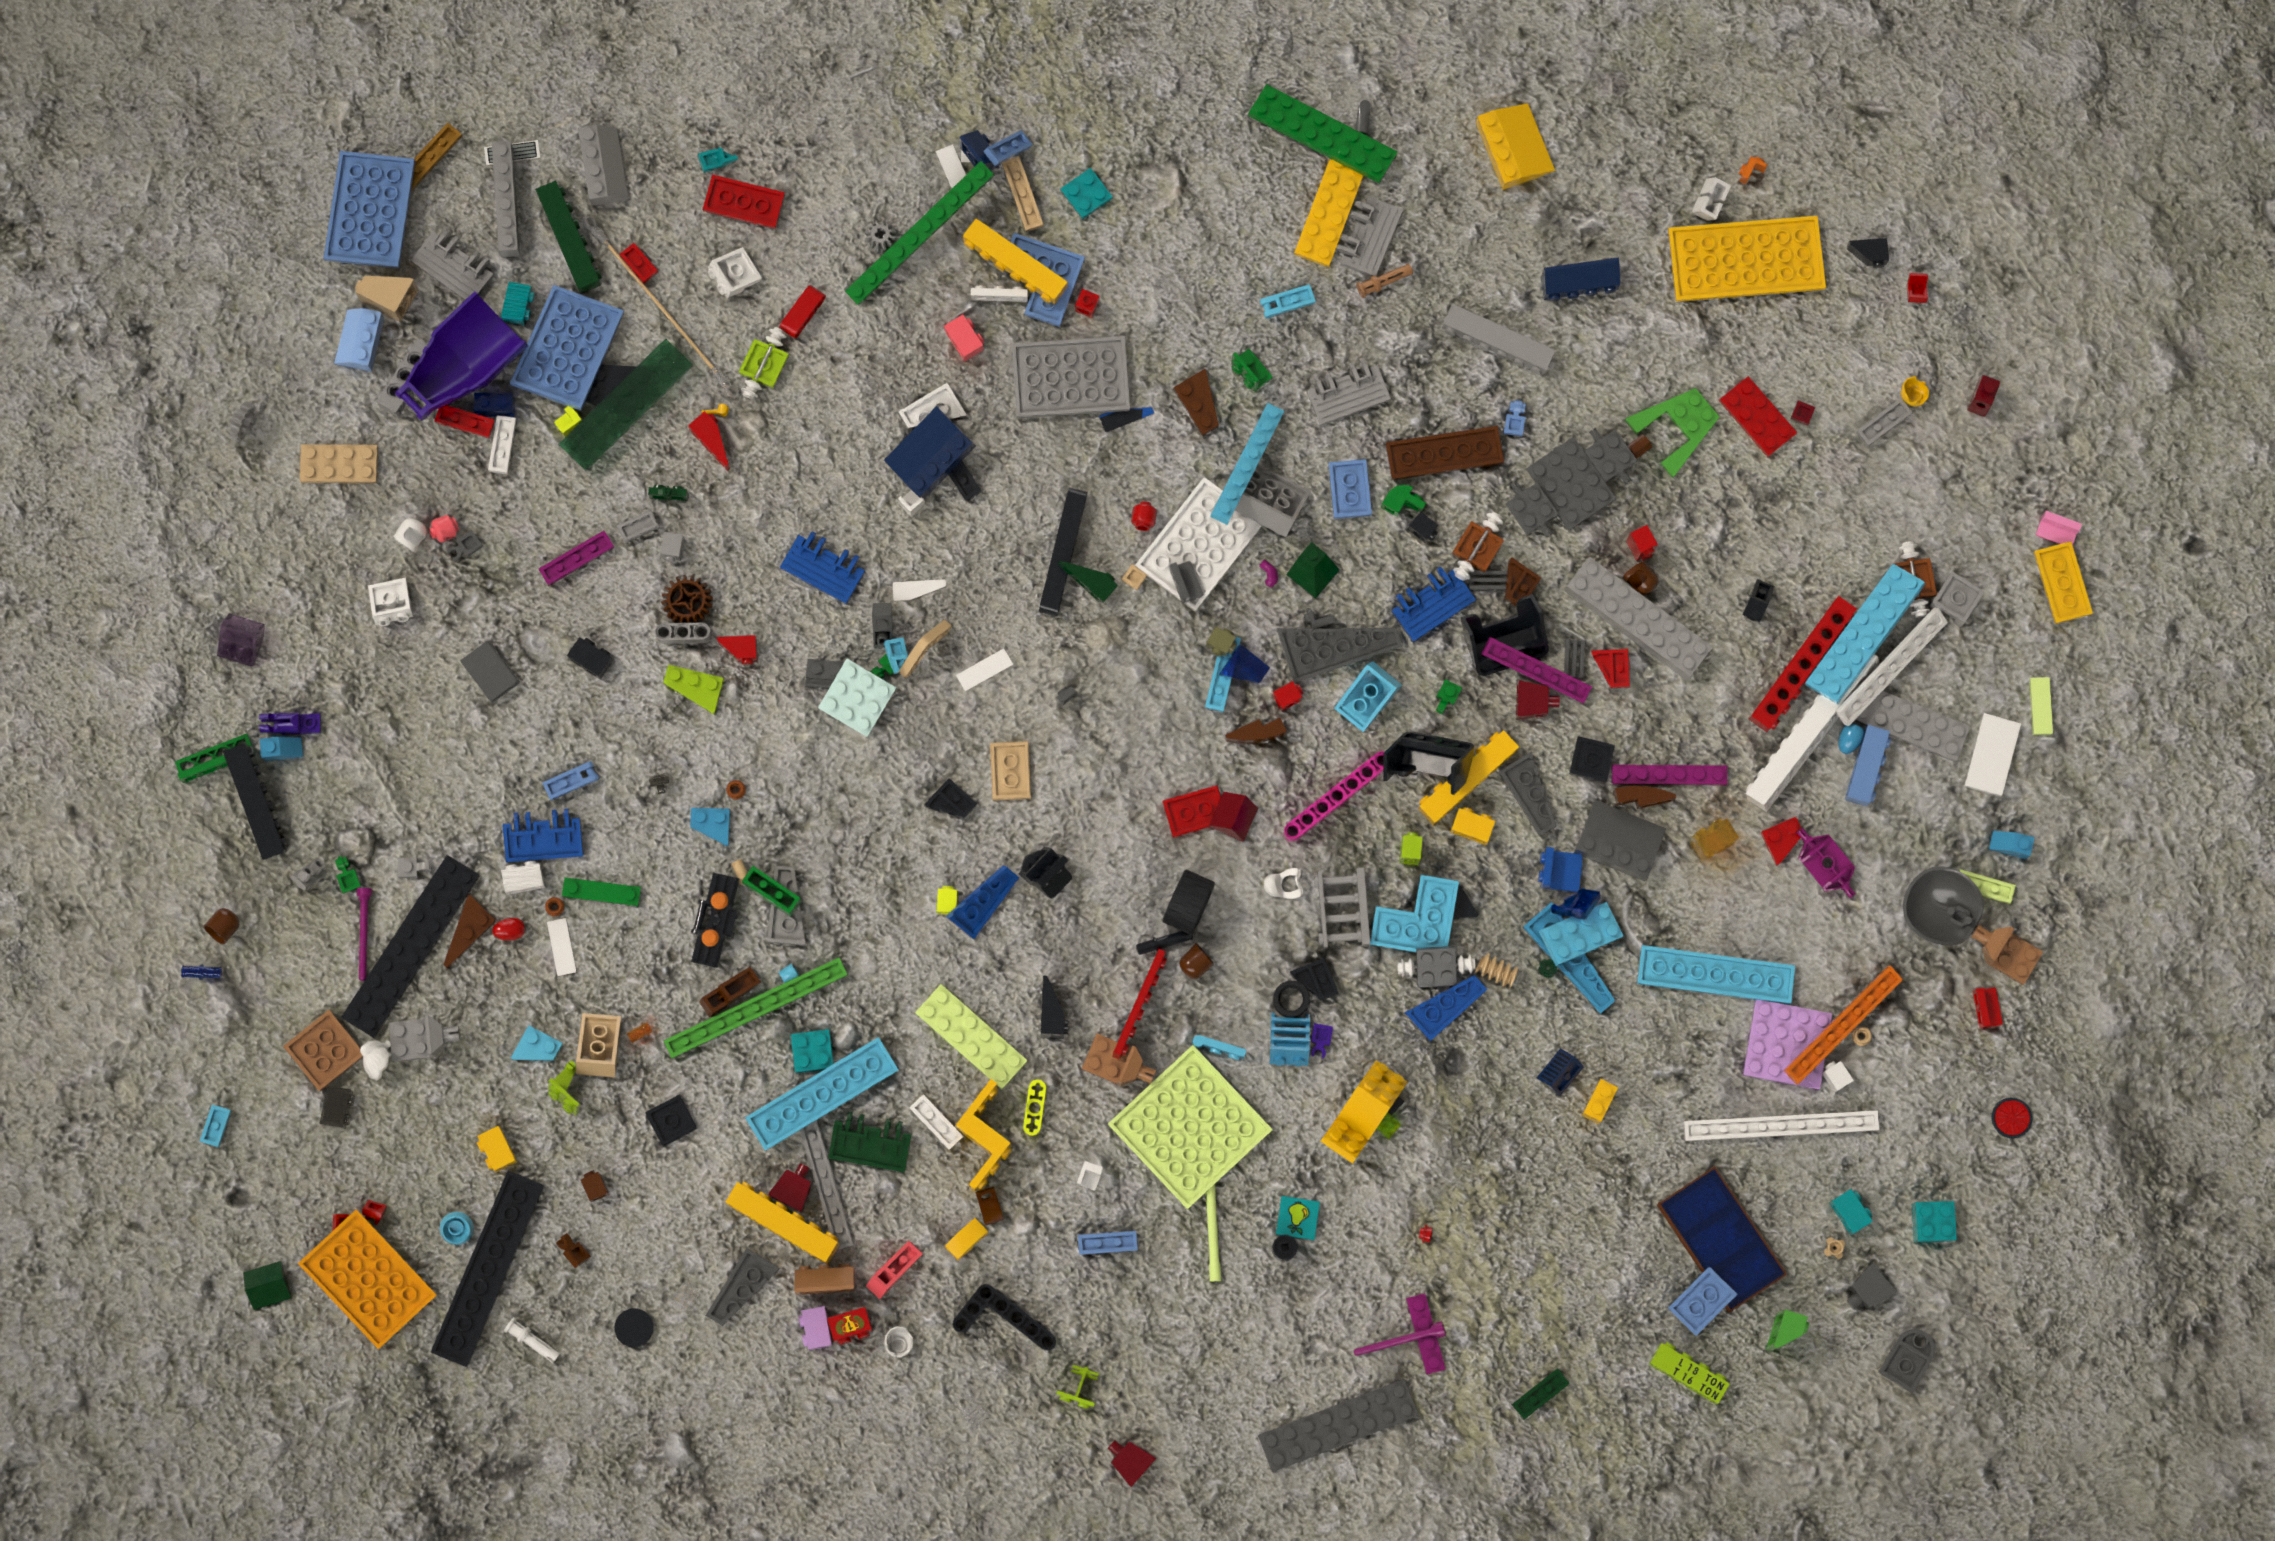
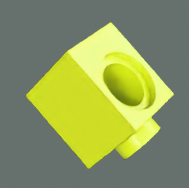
(946, 900)

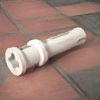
(524, 1335)

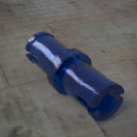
(201, 972)

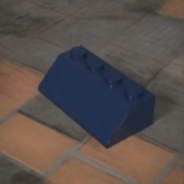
(1581, 279)

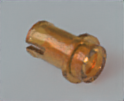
(639, 1032)

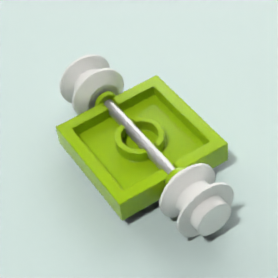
(763, 363)

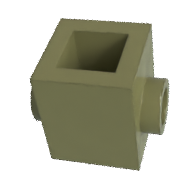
(1221, 642)

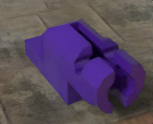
(291, 723)

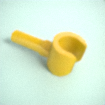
(721, 411)

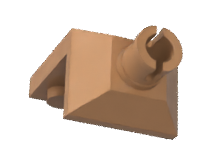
(2008, 952)
(1118, 1071)

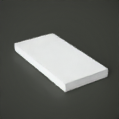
(1992, 754)

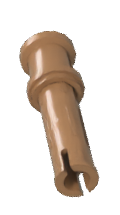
(1375, 283)

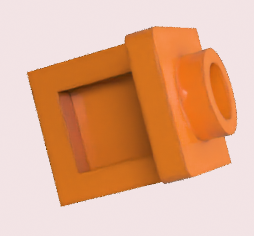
(1754, 162)

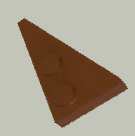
(471, 926)

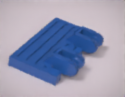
(822, 570)
(1432, 607)
(543, 840)

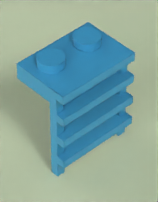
(1289, 1049)

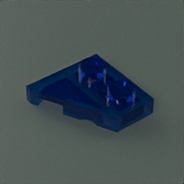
(1245, 666)
(1578, 905)

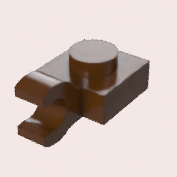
(573, 1252)

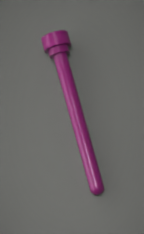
(364, 896)
(1435, 1330)

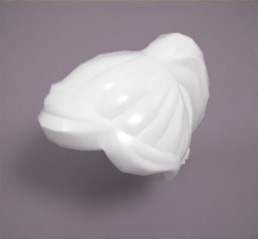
(375, 1058)

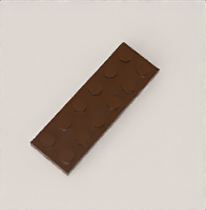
(1444, 453)

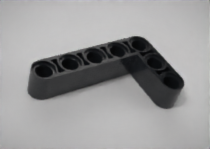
(1005, 1314)

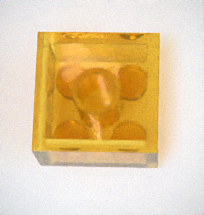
(1713, 840)

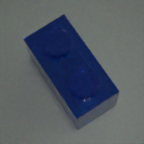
(494, 404)

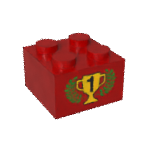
(850, 1325)

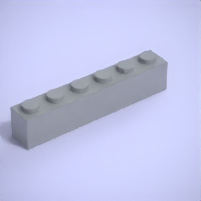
(506, 199)
(1498, 339)

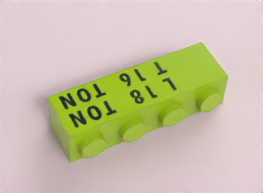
(1688, 1373)

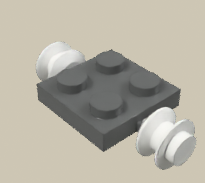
(1436, 966)

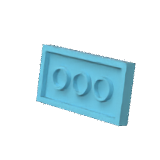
(1579, 936)

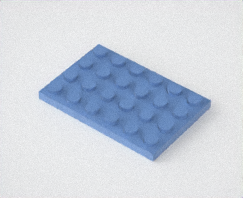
(369, 209)
(567, 347)

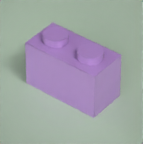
(816, 1328)

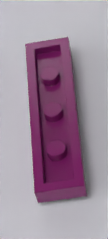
(576, 558)
(1428, 1346)

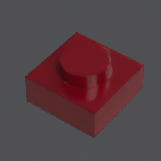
(1802, 413)

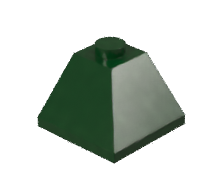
(1313, 570)

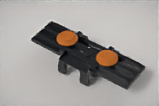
(721, 921)

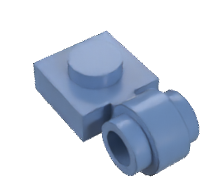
(1515, 423)

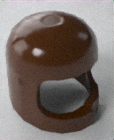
(1641, 578)
(224, 923)
(1195, 962)

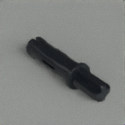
(1162, 942)

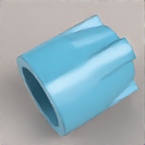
(788, 973)

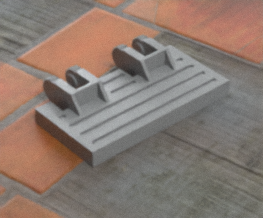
(1370, 239)
(452, 269)
(1348, 396)

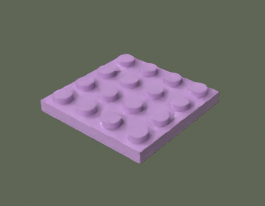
(1778, 1037)

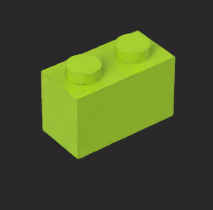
(1410, 849)

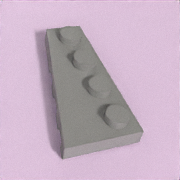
(781, 927)

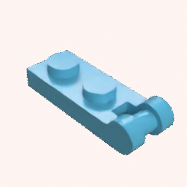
(1288, 301)
(1217, 1047)

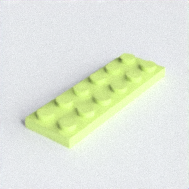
(971, 1036)

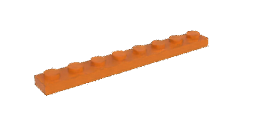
(1843, 1024)

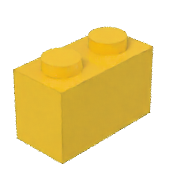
(1473, 826)
(1599, 1101)
(496, 1148)

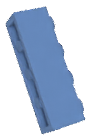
(1867, 766)

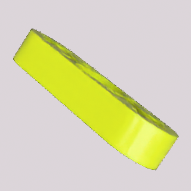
(1031, 1092)

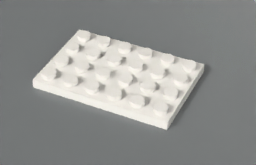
(1198, 539)

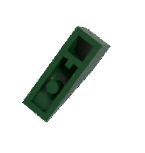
(1094, 582)

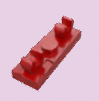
(465, 421)

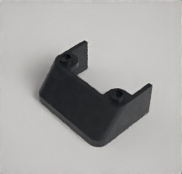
(1431, 755)

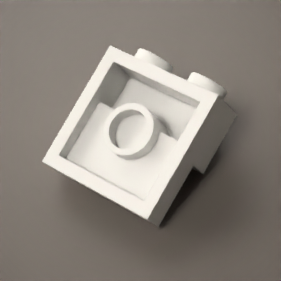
(733, 272)
(390, 602)

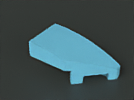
(896, 653)

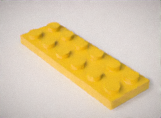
(1328, 213)

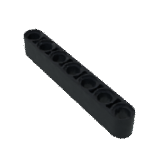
(1063, 551)

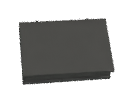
(490, 671)

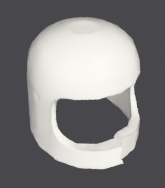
(411, 534)

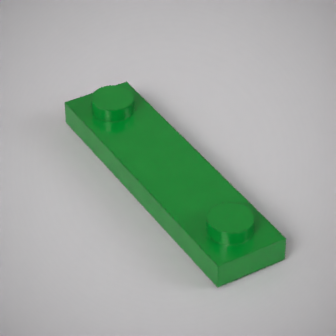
(601, 892)

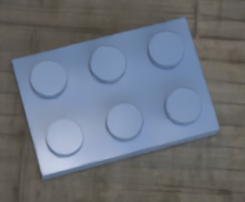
(1350, 489)
(1702, 1301)

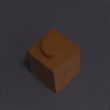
(594, 1186)

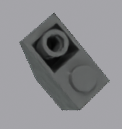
(882, 623)

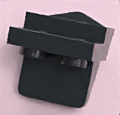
(1046, 871)

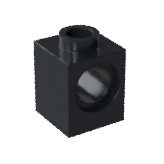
(1423, 528)

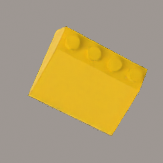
(1514, 145)

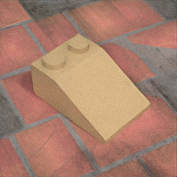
(598, 1045)

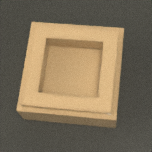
(1134, 577)

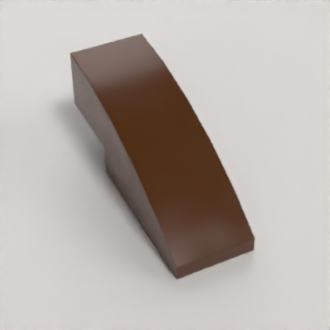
(1256, 732)
(1642, 796)
(729, 991)

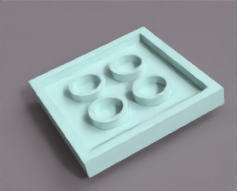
(857, 697)

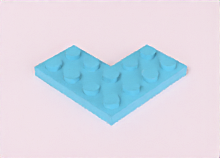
(1425, 926)

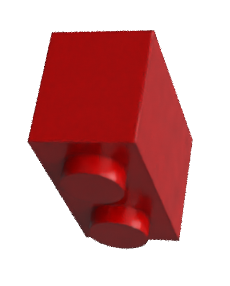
(1642, 543)

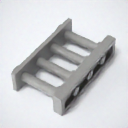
(1360, 916)

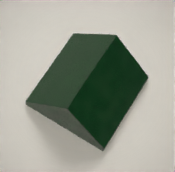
(266, 1285)

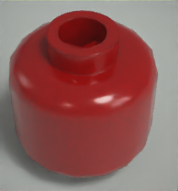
(1144, 516)

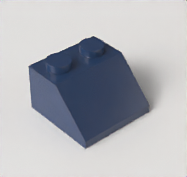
(973, 145)

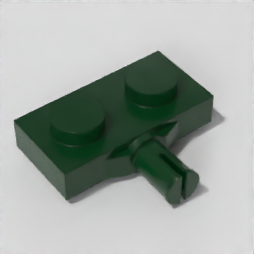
(662, 493)

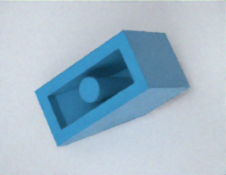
(280, 748)
(2012, 844)

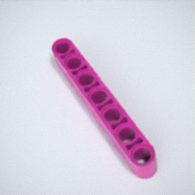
(1332, 804)

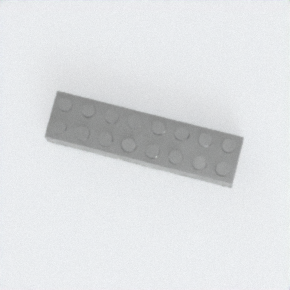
(1638, 618)

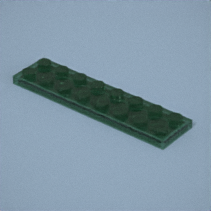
(625, 405)

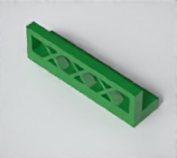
(210, 766)

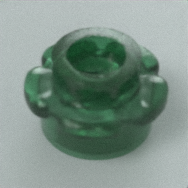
(1547, 973)

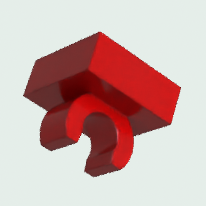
(374, 1210)

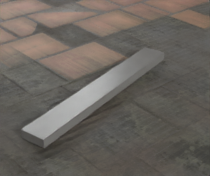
(826, 1184)

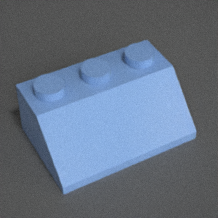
(359, 339)

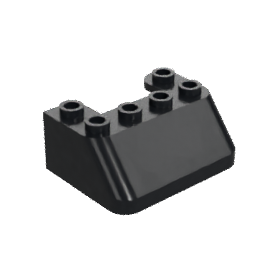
(1522, 632)

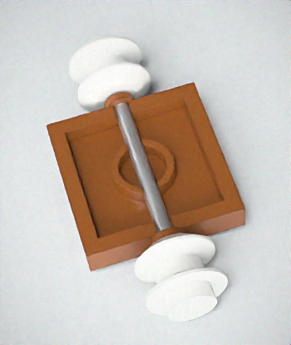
(1478, 546)
(1921, 569)

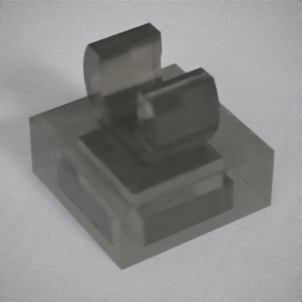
(659, 781)

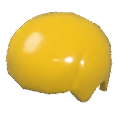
(1914, 392)

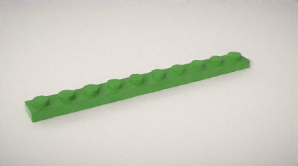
(755, 1008)

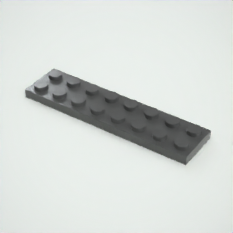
(1338, 1425)

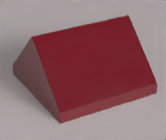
(1234, 815)

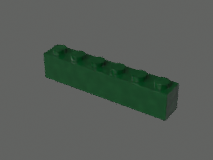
(567, 236)

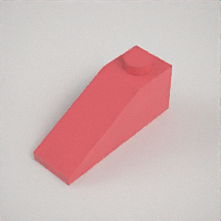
(893, 1270)

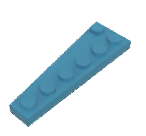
(1577, 970)

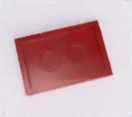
(1191, 811)

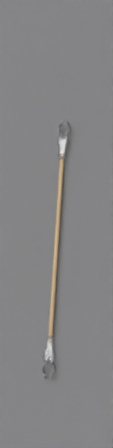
(723, 380)

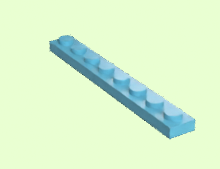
(1247, 464)

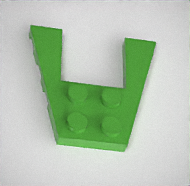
(1689, 413)

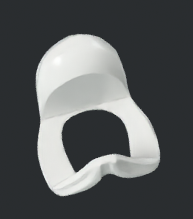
(1273, 884)

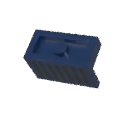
(1560, 1071)

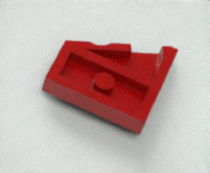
(1614, 666)

